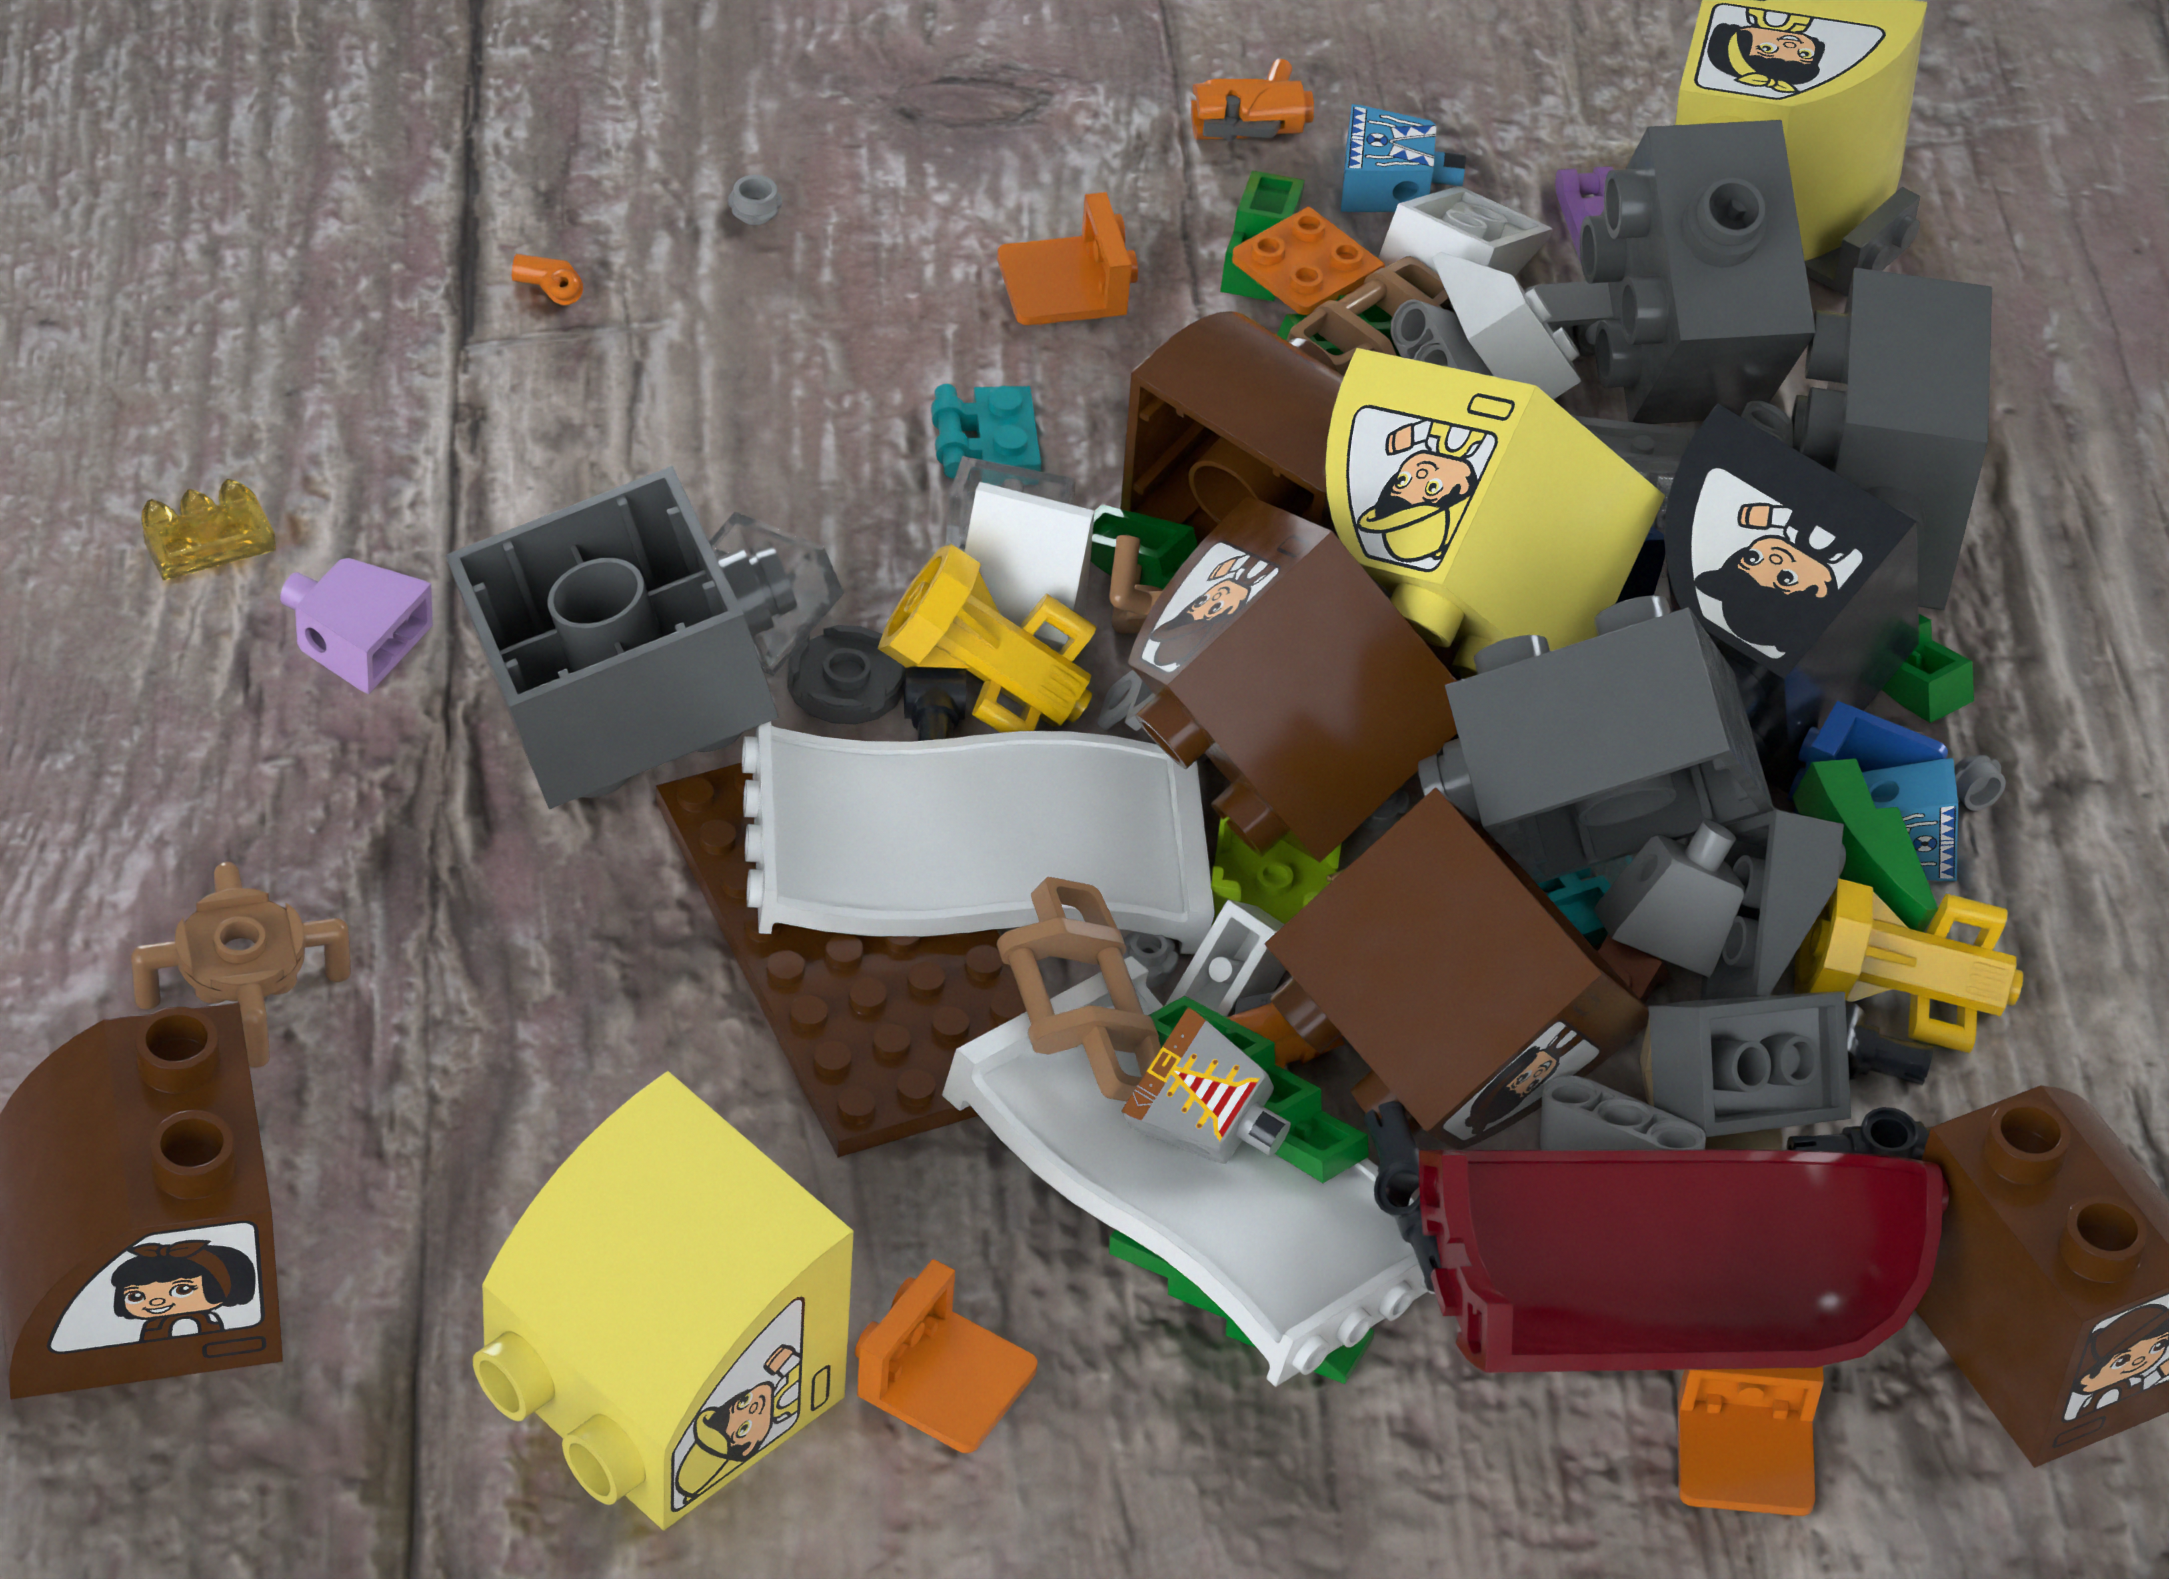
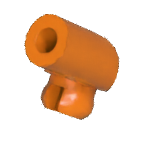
(553, 275)

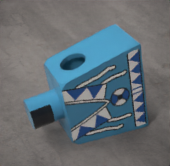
(1393, 161)
(1928, 807)

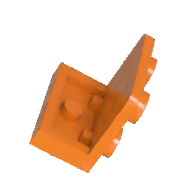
(1306, 261)
(1072, 275)
(938, 1365)
(1748, 1439)

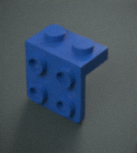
(1864, 737)

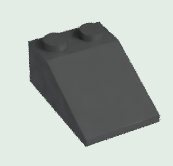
(1788, 877)
(1752, 1061)

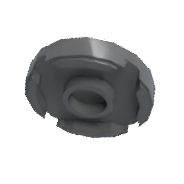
(845, 676)

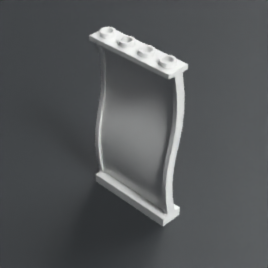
(968, 830)
(1265, 1241)

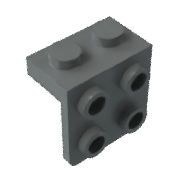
(1871, 244)

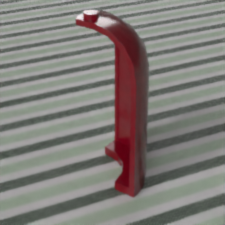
(1678, 1255)

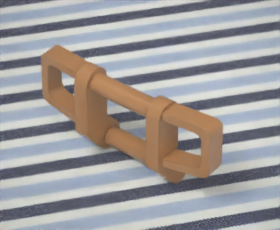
(1388, 290)
(1092, 942)

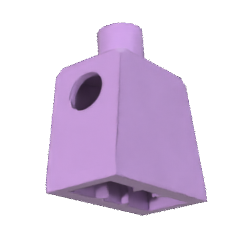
(359, 618)

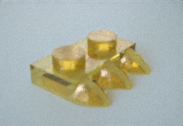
(206, 532)

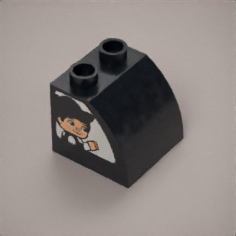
(1790, 579)

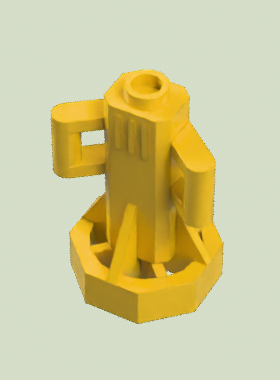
(954, 623)
(1868, 950)

